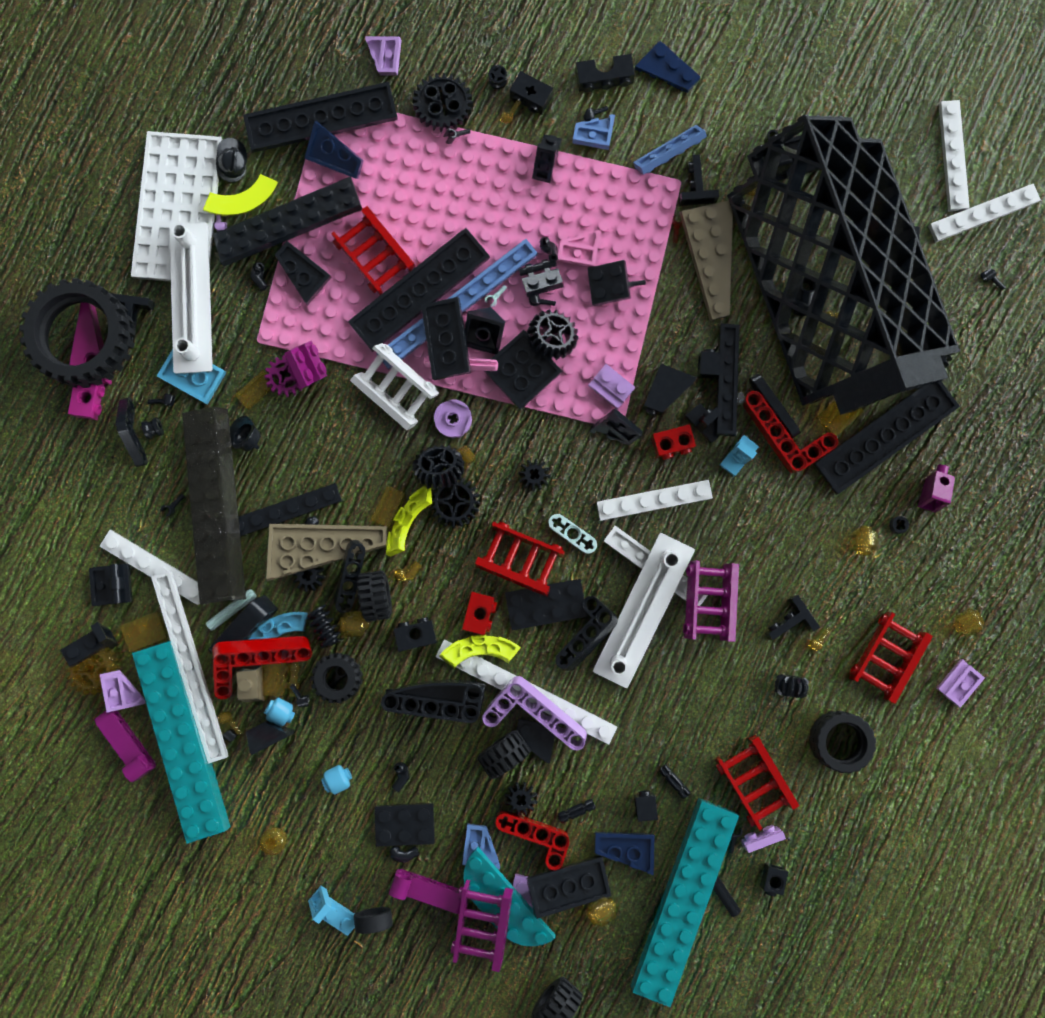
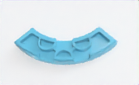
(280, 625)

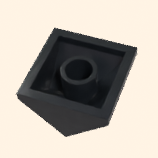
(484, 330)
(266, 735)

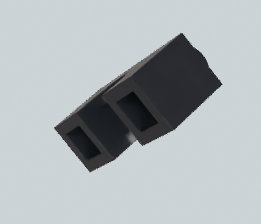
(591, 78)

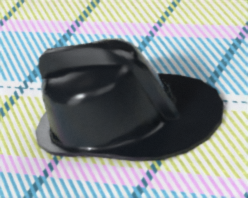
(231, 160)
(244, 434)

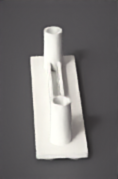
(190, 298)
(643, 610)

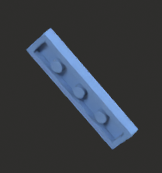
(670, 149)

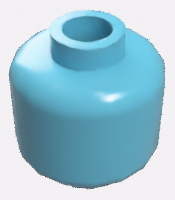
(279, 712)
(336, 779)

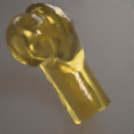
(408, 574)

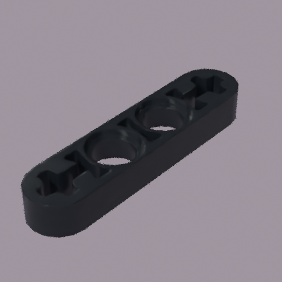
(762, 387)
(346, 576)

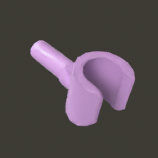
(219, 225)

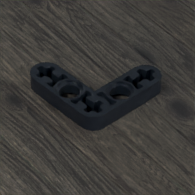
(124, 426)

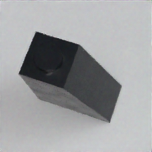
(666, 389)

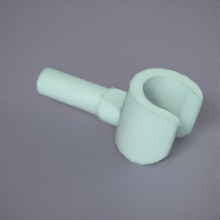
(495, 296)

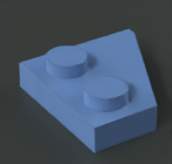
(594, 132)
(479, 837)

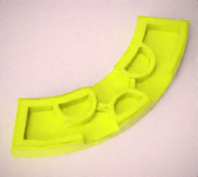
(241, 202)
(405, 516)
(479, 645)

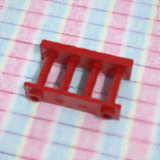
(380, 234)
(522, 577)
(910, 658)
(775, 782)

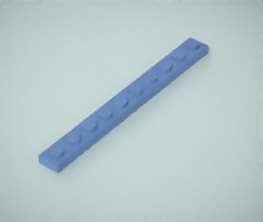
(468, 295)

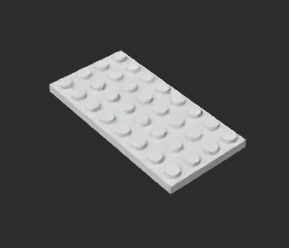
(174, 190)

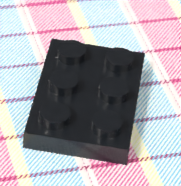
(404, 824)

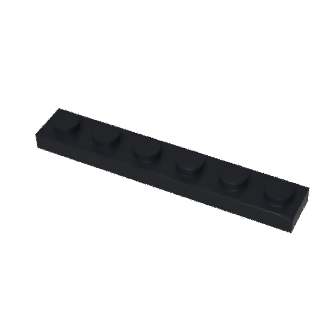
(728, 379)
(289, 509)

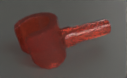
(676, 225)

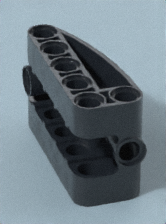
(445, 692)

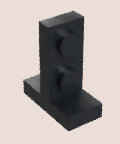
(546, 157)
(698, 195)
(133, 305)
(704, 421)
(791, 619)
(89, 644)

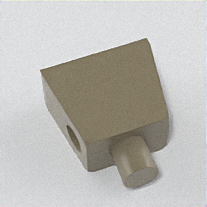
(250, 683)

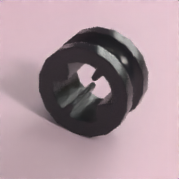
(905, 525)

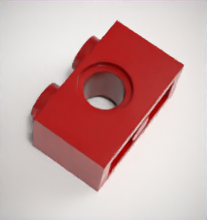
(473, 624)

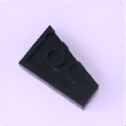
(302, 271)

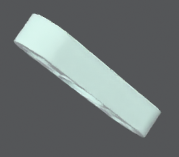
(573, 541)

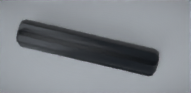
(726, 898)

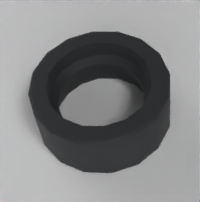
(373, 920)

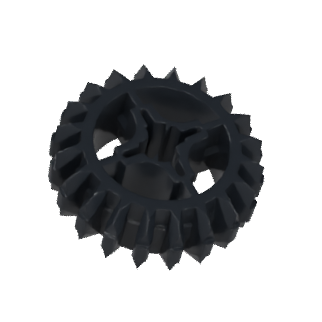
(551, 341)
(442, 465)
(463, 502)

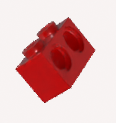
(671, 437)

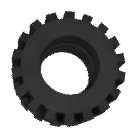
(374, 596)
(320, 678)
(504, 754)
(558, 1000)

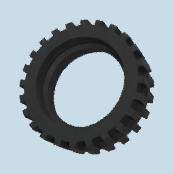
(49, 306)

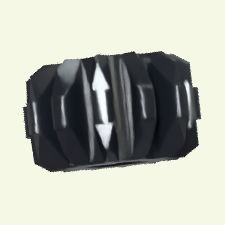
(541, 475)
(306, 583)
(791, 686)
(519, 791)

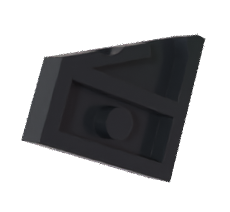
(617, 427)
(537, 738)

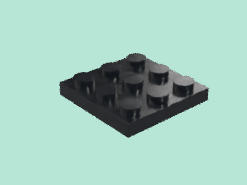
(522, 371)

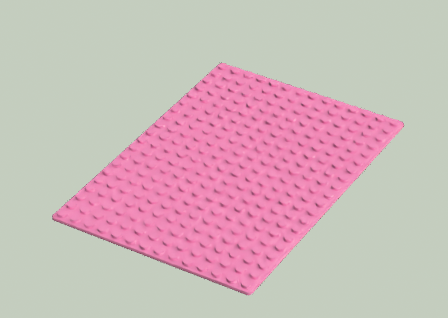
(483, 184)

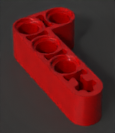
(530, 835)

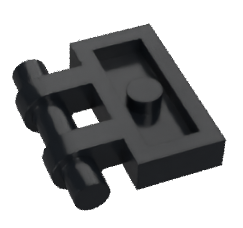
(541, 282)

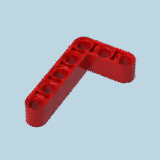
(784, 437)
(251, 653)

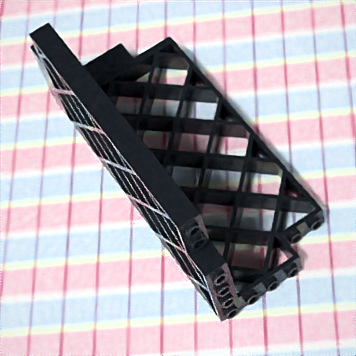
(849, 170)

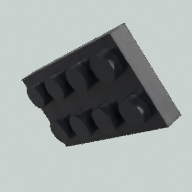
(446, 338)
(533, 609)
(568, 887)

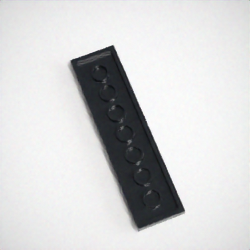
(334, 112)
(287, 221)
(420, 286)
(886, 436)

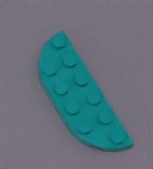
(522, 924)

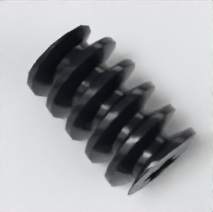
(324, 627)

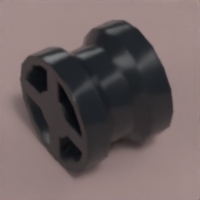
(495, 73)
(152, 428)

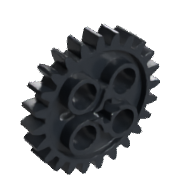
(459, 99)

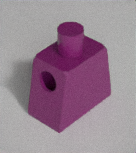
(937, 490)

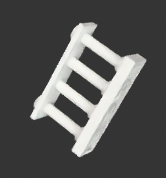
(378, 392)

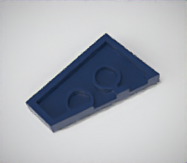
(667, 66)
(332, 153)
(627, 848)

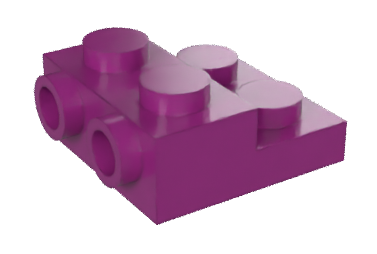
(306, 364)

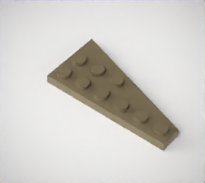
(710, 245)
(304, 547)

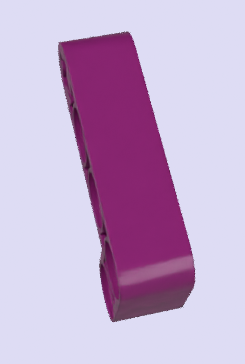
(126, 745)
(425, 890)

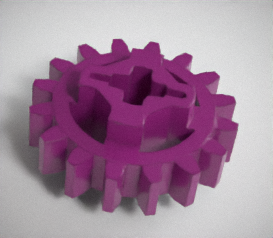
(277, 372)

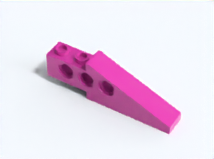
(86, 346)

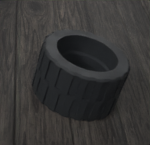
(865, 746)

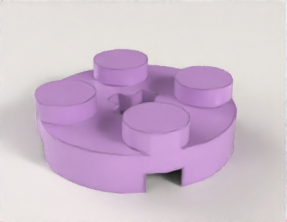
(447, 409)

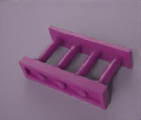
(729, 596)
(500, 919)

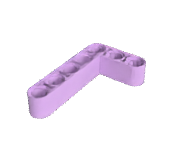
(535, 710)

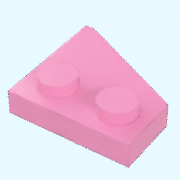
(580, 250)

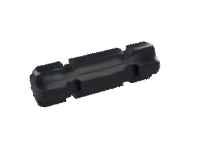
(674, 781)
(576, 811)

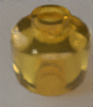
(864, 540)
(968, 622)
(353, 624)
(267, 842)
(601, 911)

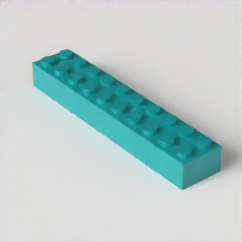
(182, 752)
(684, 902)

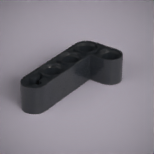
(248, 620)
(583, 635)

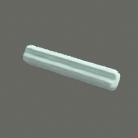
(230, 610)

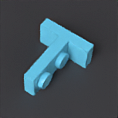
(739, 455)
(327, 909)

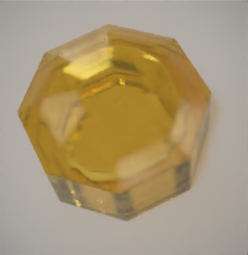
(467, 454)

